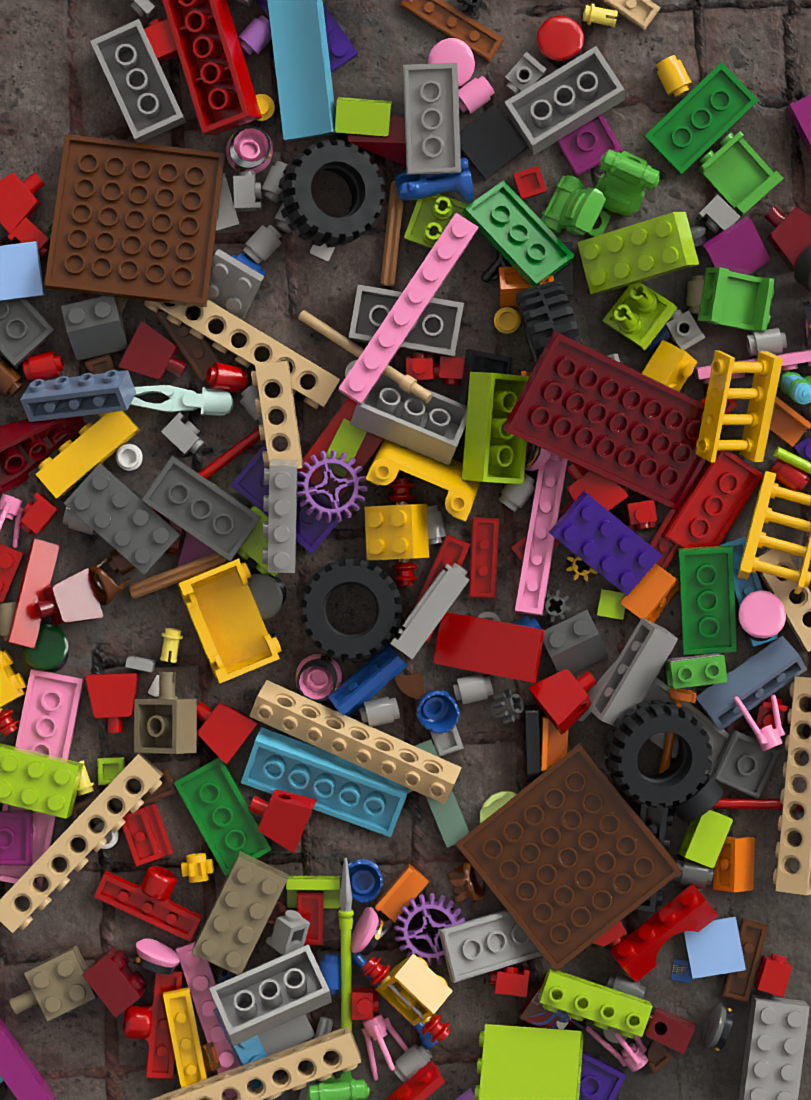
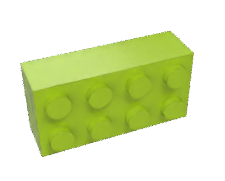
(638, 252)
(488, 449)
(38, 781)

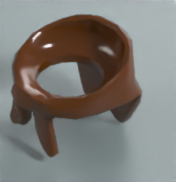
(110, 589)
(466, 882)

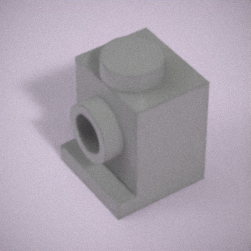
(529, 65)
(246, 192)
(718, 215)
(688, 339)
(183, 435)
(289, 932)

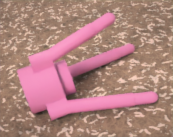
(8, 508)
(766, 736)
(377, 1030)
(632, 1054)

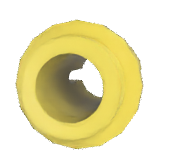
(599, 15)
(170, 643)
(85, 785)

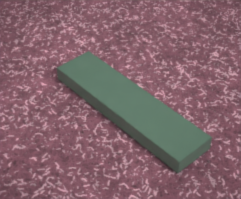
(447, 815)

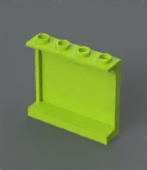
(529, 1063)

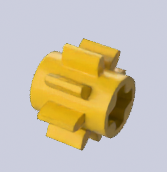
(574, 567)
(197, 867)

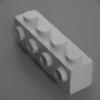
(282, 509)
(633, 671)

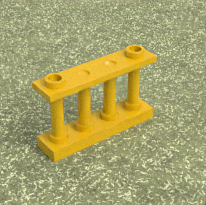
(759, 410)
(756, 538)

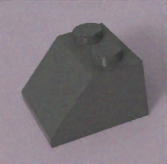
(95, 327)
(574, 643)

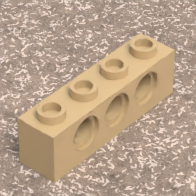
(279, 373)
(782, 589)

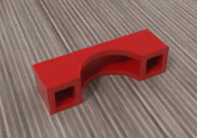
(684, 913)

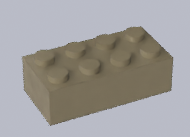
(240, 913)

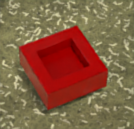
(529, 182)

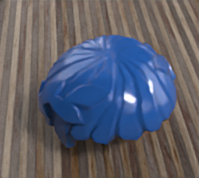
(437, 711)
(365, 880)

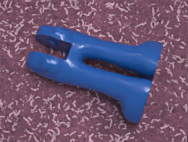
(426, 185)

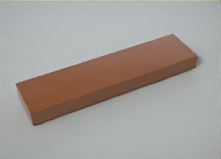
(455, 25)

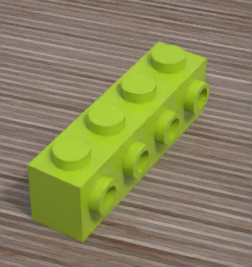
(594, 1002)

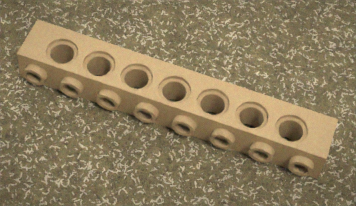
(325, 381)
(355, 742)
(139, 768)
(788, 823)
(212, 1088)

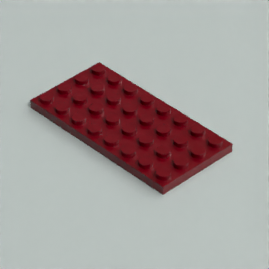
(610, 420)

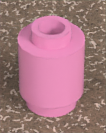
(474, 95)

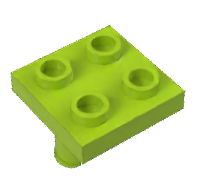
(431, 218)
(639, 314)

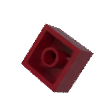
(115, 981)

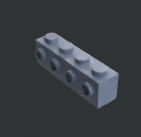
(78, 395)
(751, 682)

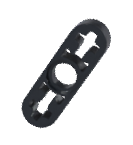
(532, 742)

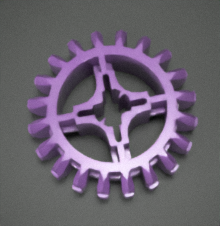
(325, 463)
(418, 932)

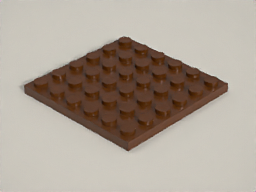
(135, 221)
(568, 857)

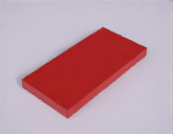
(366, 450)
(713, 502)
(489, 646)

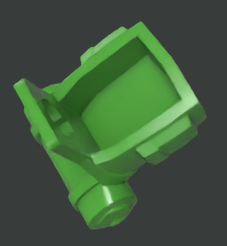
(625, 181)
(575, 208)
(339, 1089)

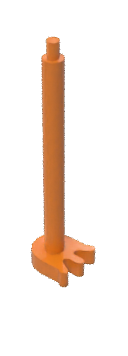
(679, 695)

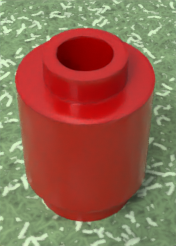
(43, 366)
(226, 377)
(789, 475)

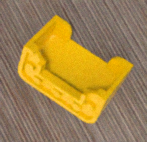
(394, 457)
(228, 621)

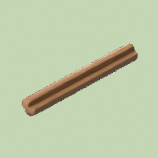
(391, 238)
(177, 575)

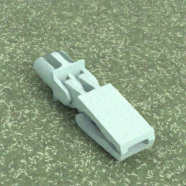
(210, 402)

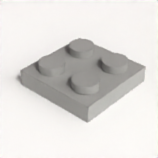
(232, 284)

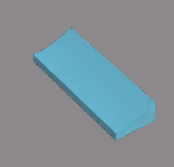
(302, 68)
(335, 783)

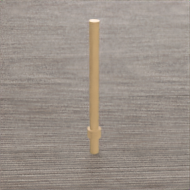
(405, 383)

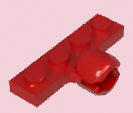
(150, 901)
(153, 1026)
(420, 1085)

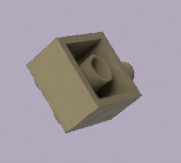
(165, 722)
(56, 985)

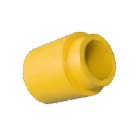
(673, 76)

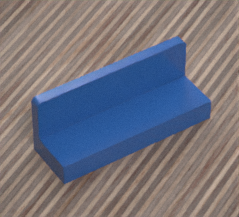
(367, 681)

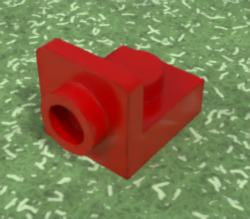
(765, 715)

